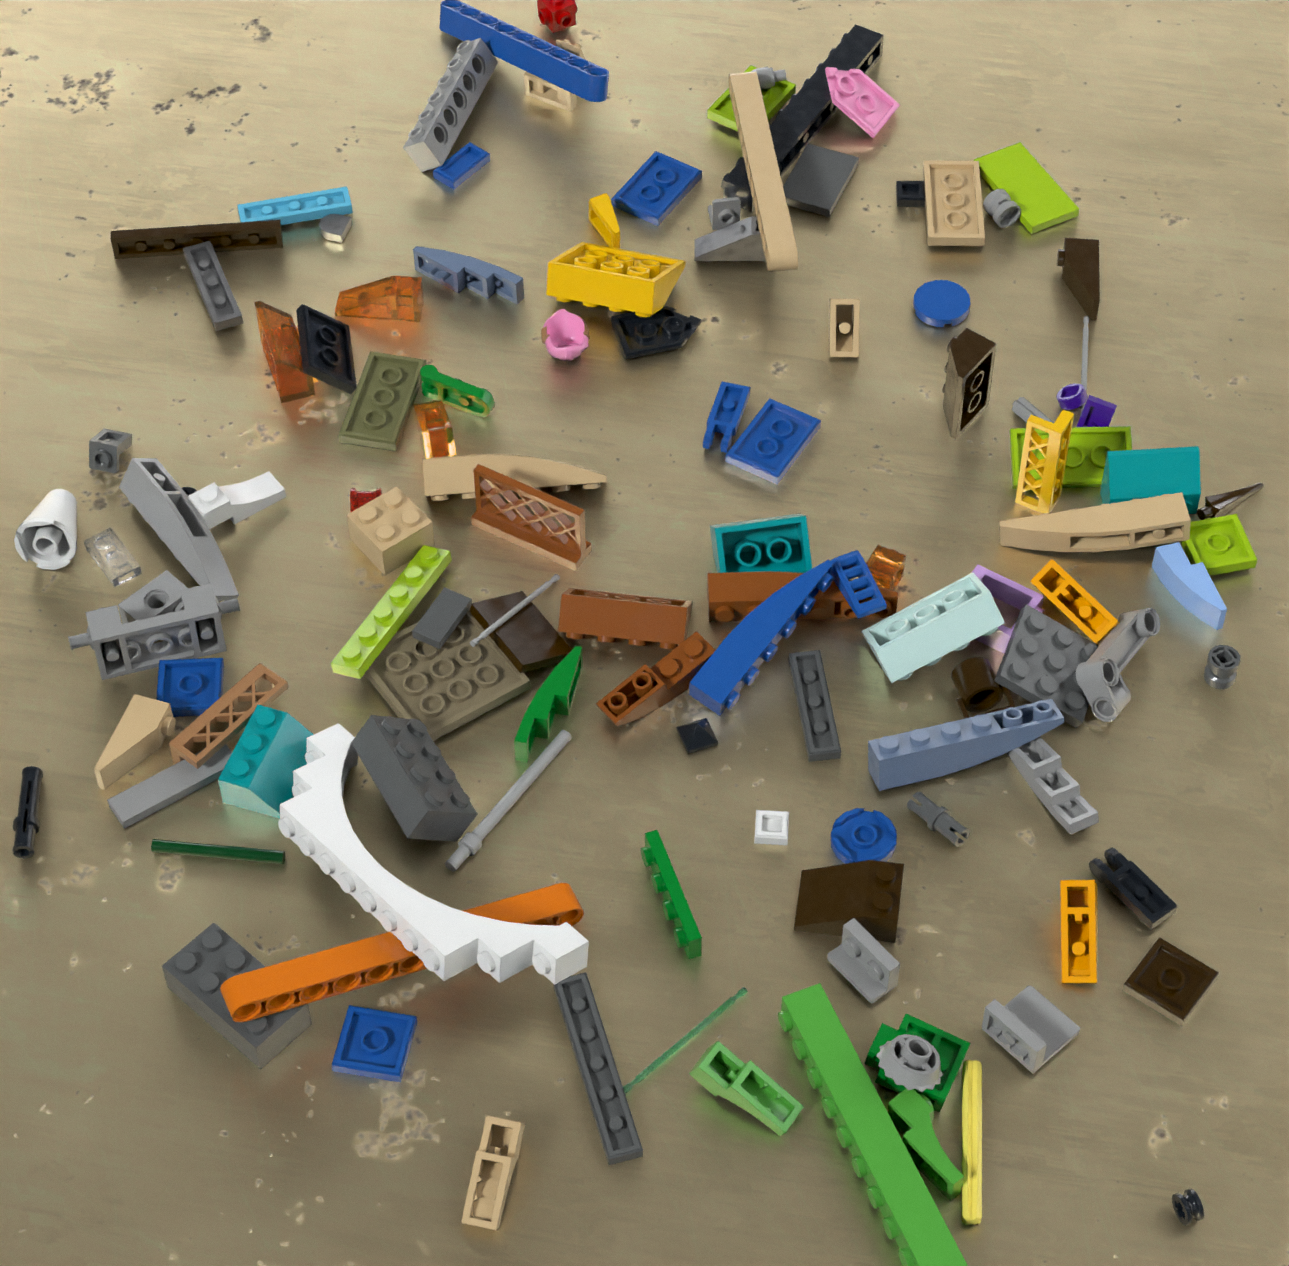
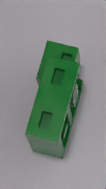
(950, 1049)

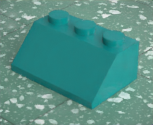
(1152, 474)
(762, 545)
(264, 761)

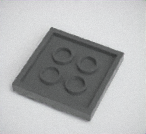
(1043, 663)

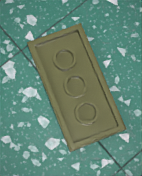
(382, 401)

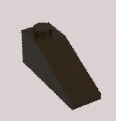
(1081, 272)

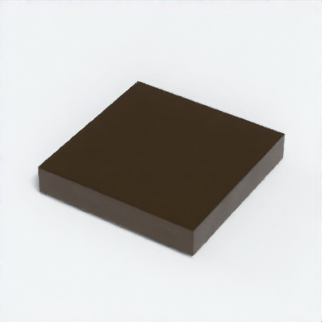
(1170, 981)

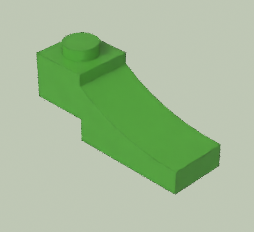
(746, 1087)
(913, 1118)

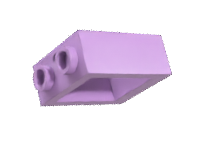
(1010, 593)

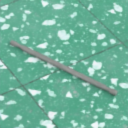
(1084, 356)
(513, 611)

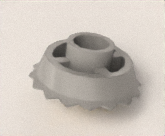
(911, 1062)

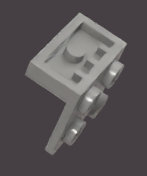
(1029, 1028)

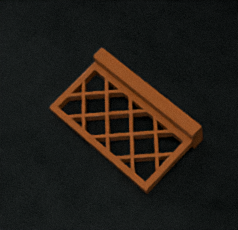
(517, 525)

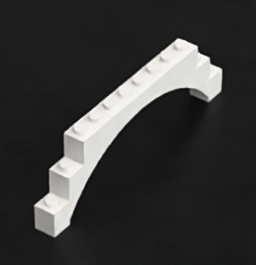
(436, 933)

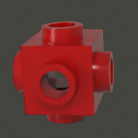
(557, 13)

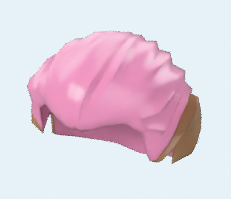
(565, 335)

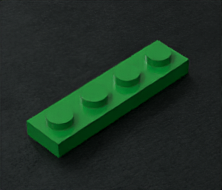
(675, 903)

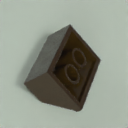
(967, 379)

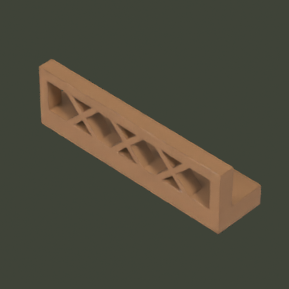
(226, 716)

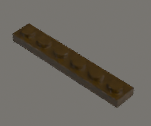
(172, 240)

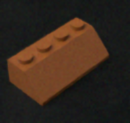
(624, 617)

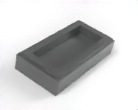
(442, 618)

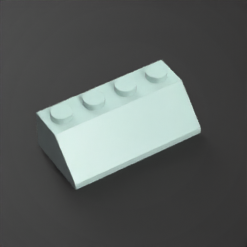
(933, 627)

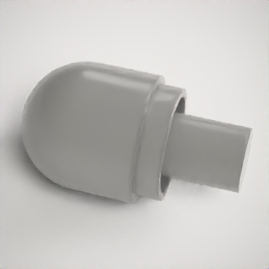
(768, 77)

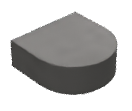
(335, 227)

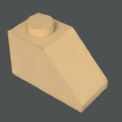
(844, 327)

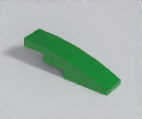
(552, 698)

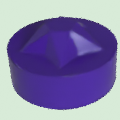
(1072, 396)

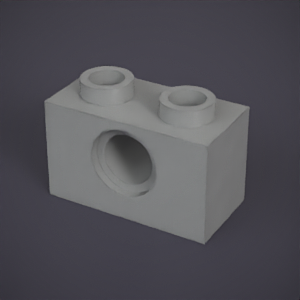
(153, 599)

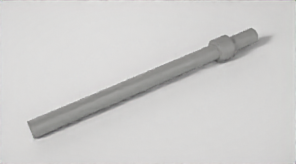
(472, 841)

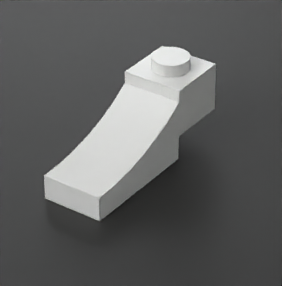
(237, 500)

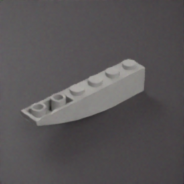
(177, 524)

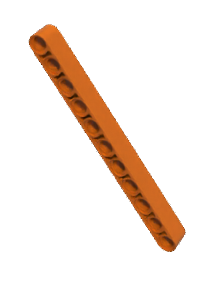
(374, 958)

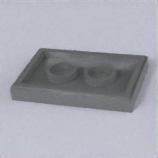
(819, 179)

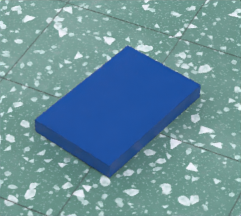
(656, 188)
(773, 441)

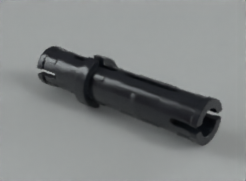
(26, 822)

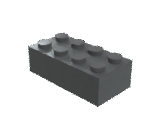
(414, 778)
(196, 979)

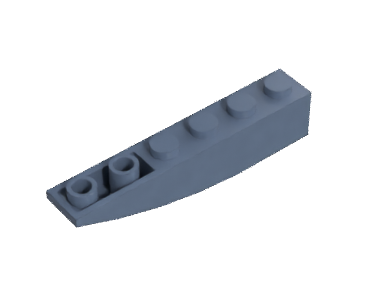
(957, 744)

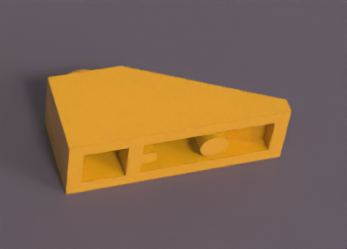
(1074, 601)
(1079, 931)

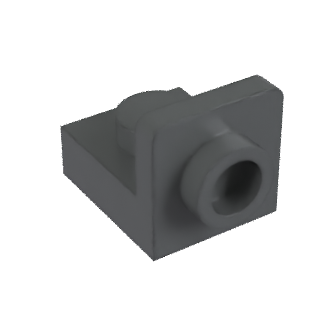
(106, 448)

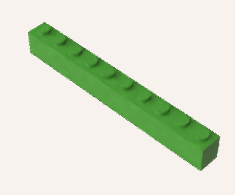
(867, 1131)

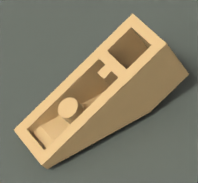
(136, 737)

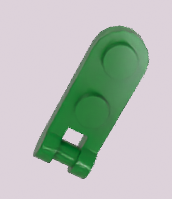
(456, 392)

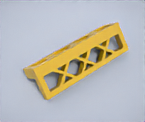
(1050, 468)

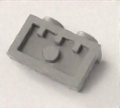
(865, 962)

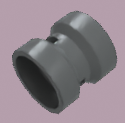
(1221, 667)

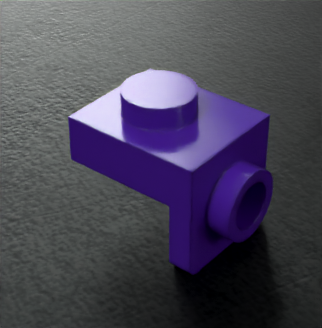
(1096, 413)

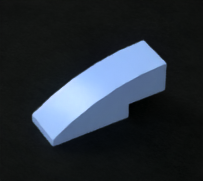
(1189, 584)

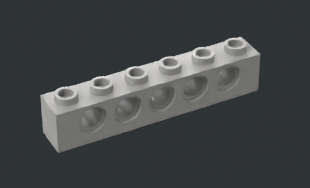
(450, 105)

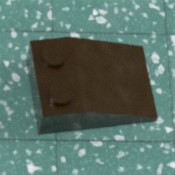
(847, 891)

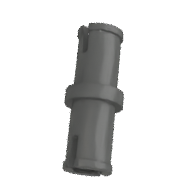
(938, 819)

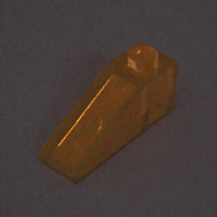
(385, 299)
(434, 429)

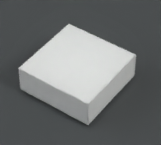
(771, 827)

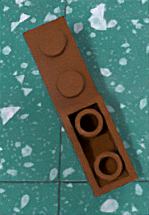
(658, 685)

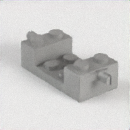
(131, 645)

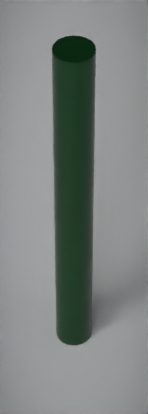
(218, 851)

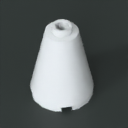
(50, 531)

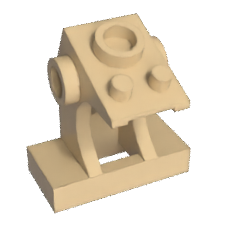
(548, 92)

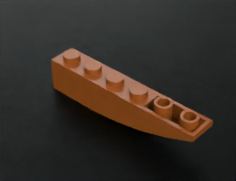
(737, 594)

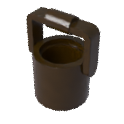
(977, 687)

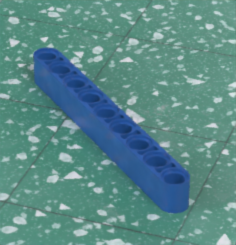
(525, 50)

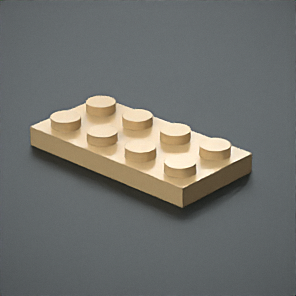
(953, 203)

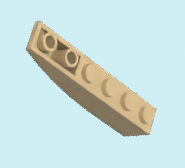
(456, 474)
(1102, 527)

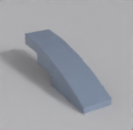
(463, 271)

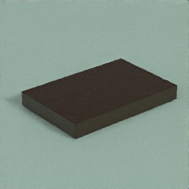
(525, 637)

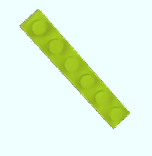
(391, 612)

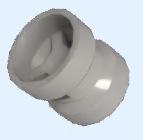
(1000, 206)

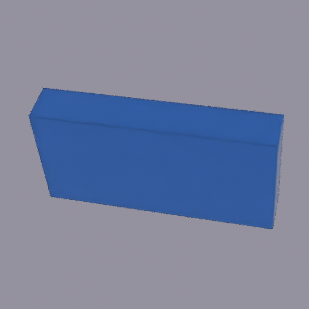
(461, 165)

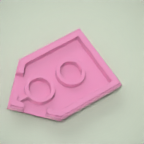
(860, 99)

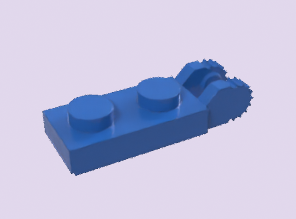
(726, 414)

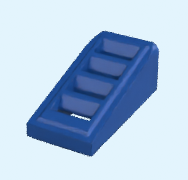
(851, 566)

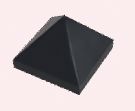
(697, 735)

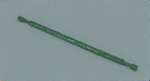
(685, 1039)

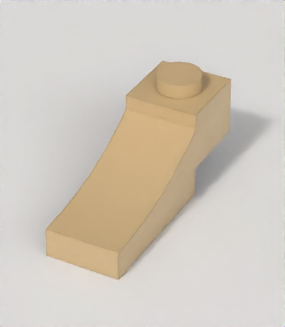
(492, 1172)

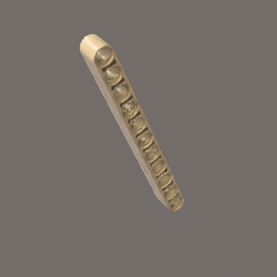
(763, 172)

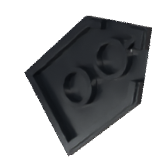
(654, 334)

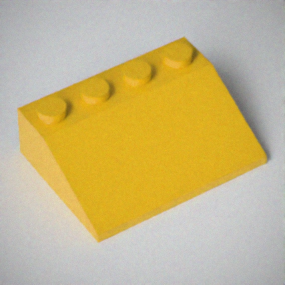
(613, 278)

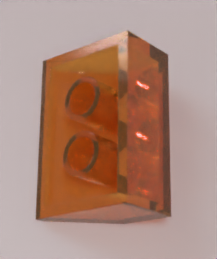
(283, 353)

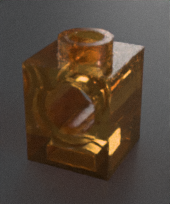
(887, 567)

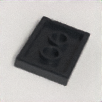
(326, 349)

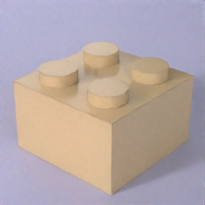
(390, 530)

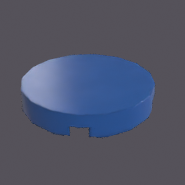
(941, 303)
(863, 836)

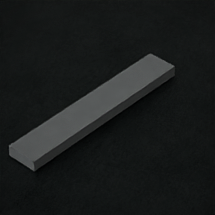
(598, 1069)

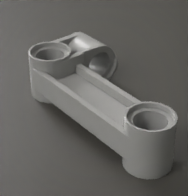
(1101, 674)

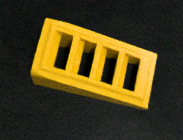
(604, 219)

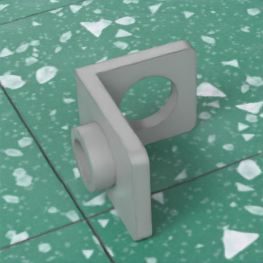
(724, 212)

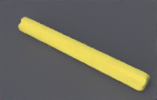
(972, 1142)

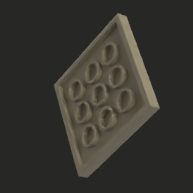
(446, 683)

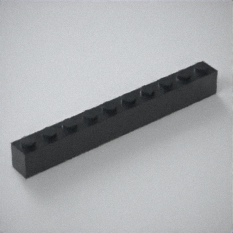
(808, 109)

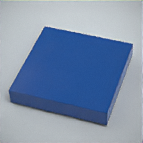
(190, 684)
(374, 1043)

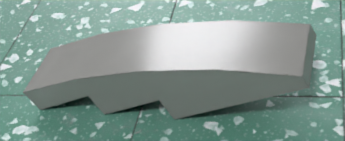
(1053, 785)

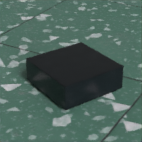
(910, 194)

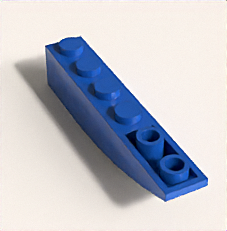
(756, 640)

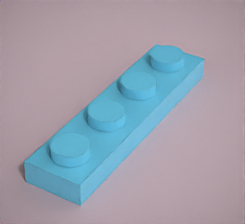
(298, 207)

